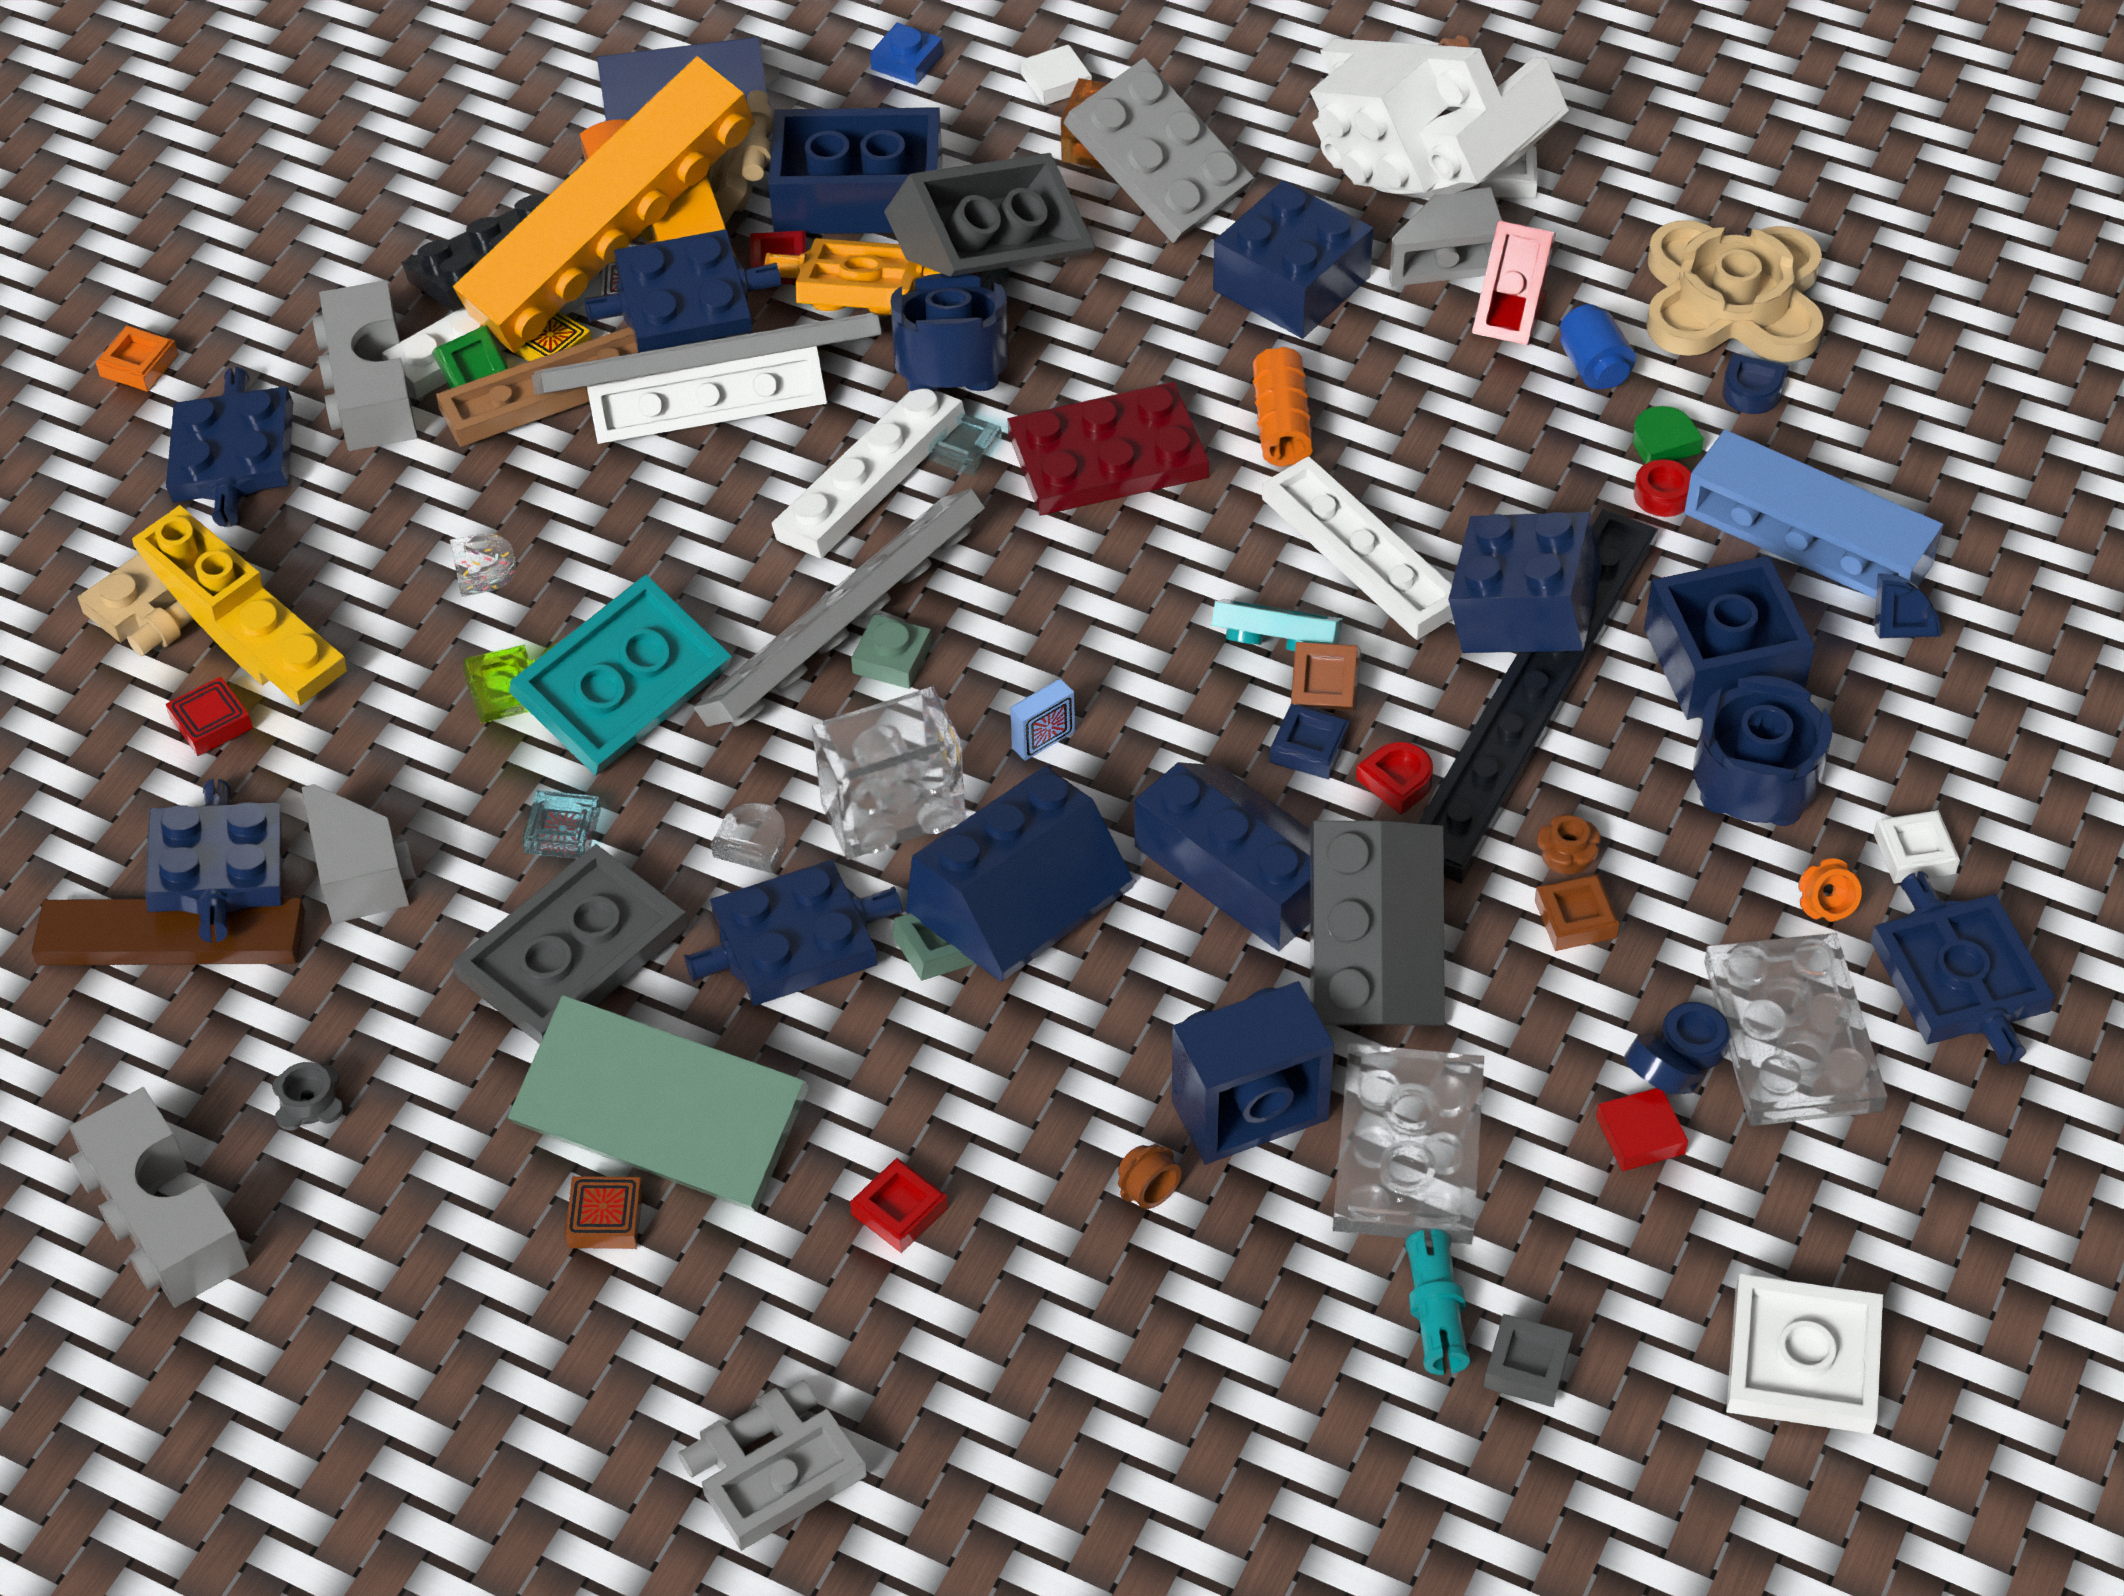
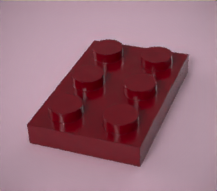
(1107, 448)

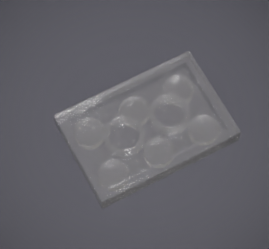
(1795, 1029)
(1409, 1143)

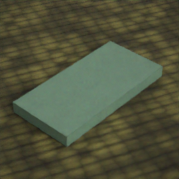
(659, 1102)

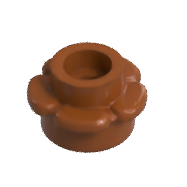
(1566, 855)
(1148, 1175)

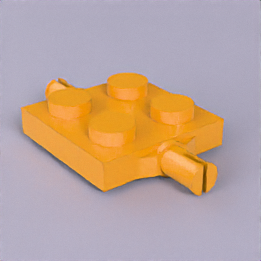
(849, 274)

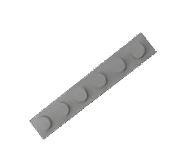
(824, 623)

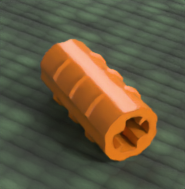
(1282, 406)

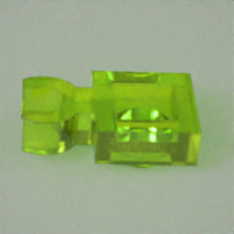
(490, 680)

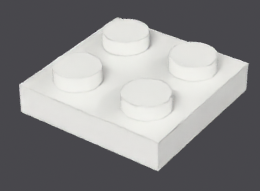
(1805, 1354)

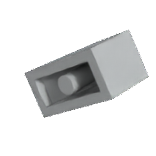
(1446, 239)
(356, 856)

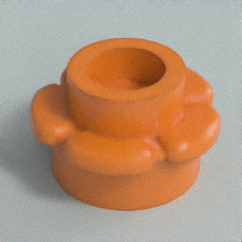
(1845, 894)

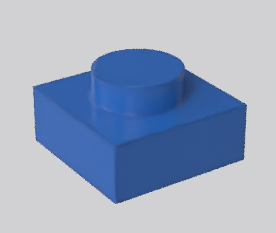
(906, 53)

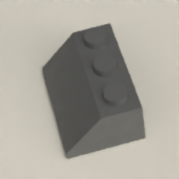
(987, 216)
(1377, 923)

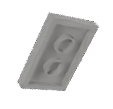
(1158, 150)

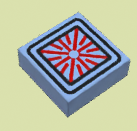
(1042, 719)

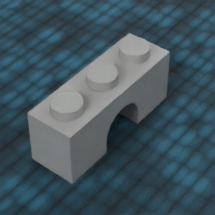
(369, 393)
(179, 1239)

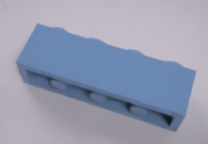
(1809, 516)

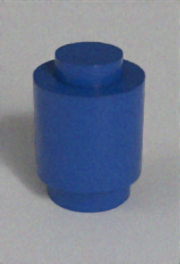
(1596, 347)

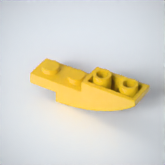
(235, 609)

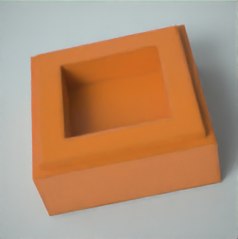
(137, 358)

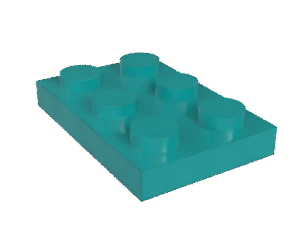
(620, 674)

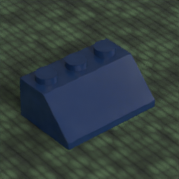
(636, 77)
(1229, 848)
(1018, 874)

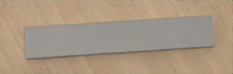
(705, 353)

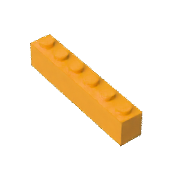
(605, 204)

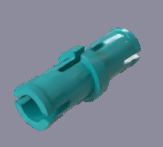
(1437, 1302)

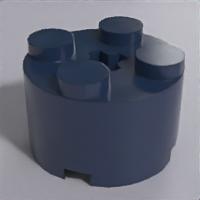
(950, 333)
(1761, 751)

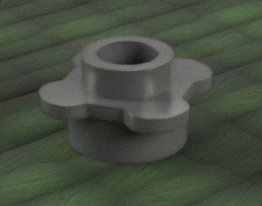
(302, 1081)

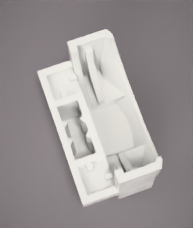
(1384, 107)

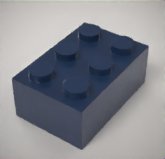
(847, 165)

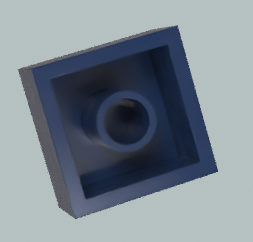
(1292, 258)
(1526, 583)
(1723, 628)
(1251, 1071)

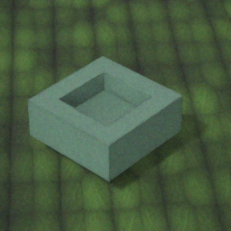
(891, 651)
(925, 949)

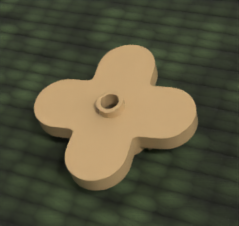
(1734, 290)

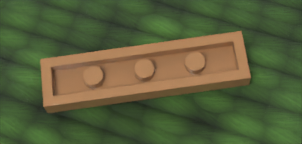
(509, 399)

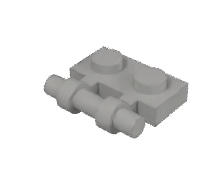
(782, 1477)

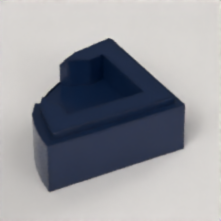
(1903, 610)

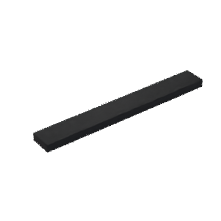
(1527, 706)

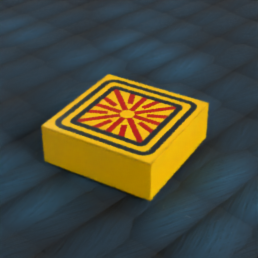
(558, 335)

